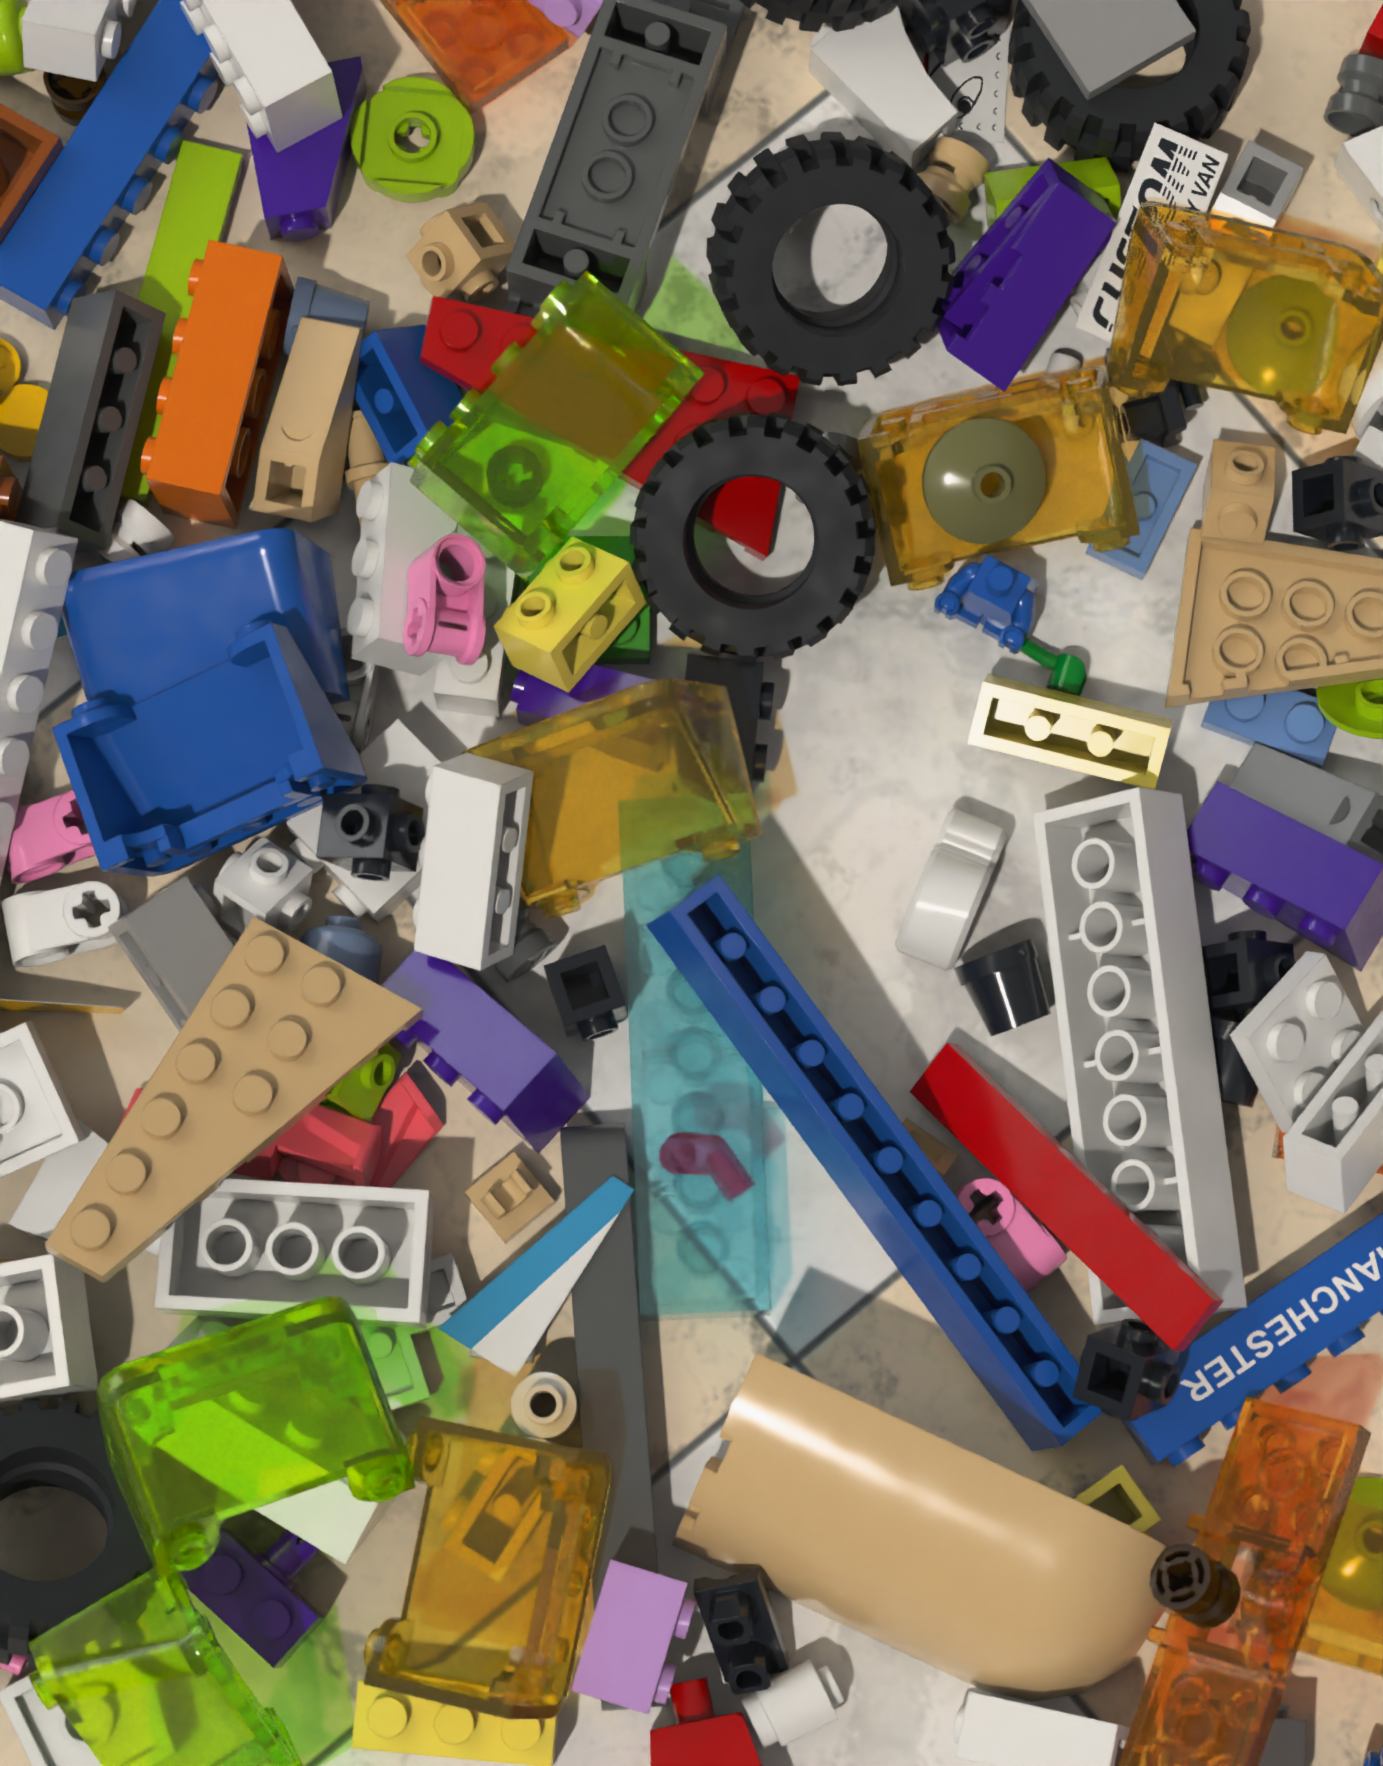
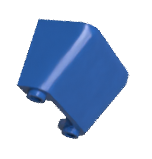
(177, 610)
(207, 757)

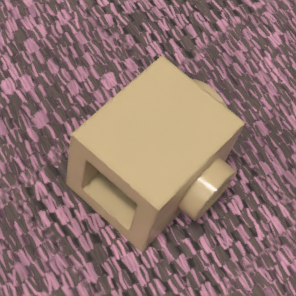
(1238, 491)

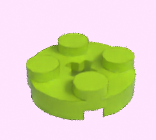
(434, 168)

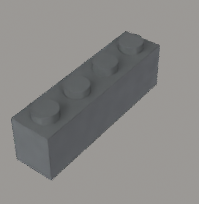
(91, 417)

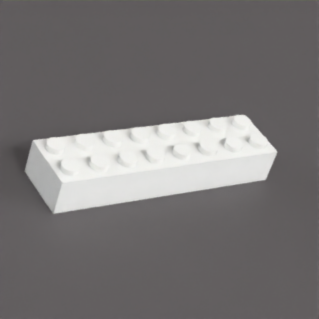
(1139, 1028)

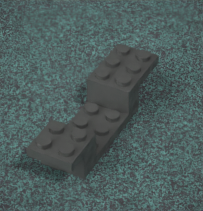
(620, 146)

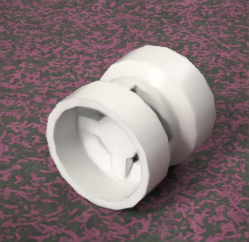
(135, 535)

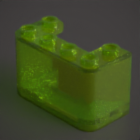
(553, 424)

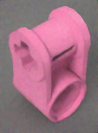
(444, 612)
(47, 839)
(1014, 1234)

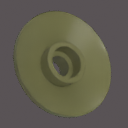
(955, 475)

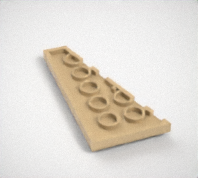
(1273, 620)
(240, 1073)

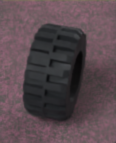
(1122, 118)
(880, 321)
(736, 621)
(70, 1454)

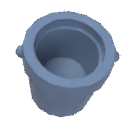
(324, 304)

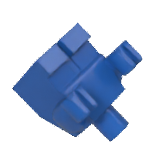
(994, 597)

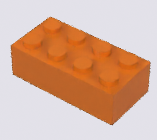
(219, 384)

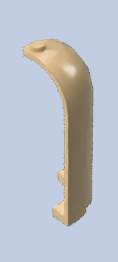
(920, 1541)

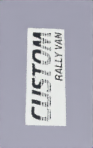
(1169, 172)

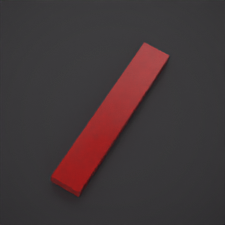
(1066, 1197)

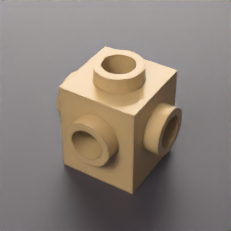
(462, 253)

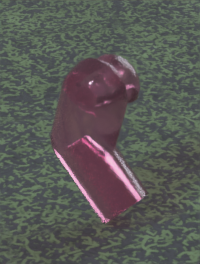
(708, 1156)

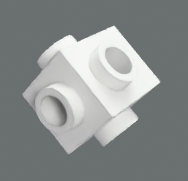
(265, 885)

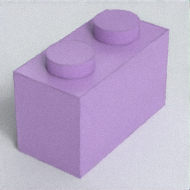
(632, 1636)

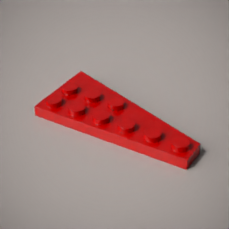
(468, 339)

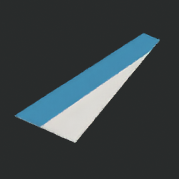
(520, 1303)

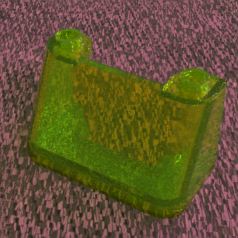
(246, 1425)
(155, 1684)

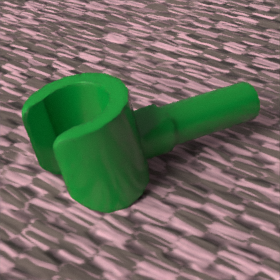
(1067, 670)

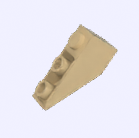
(310, 424)

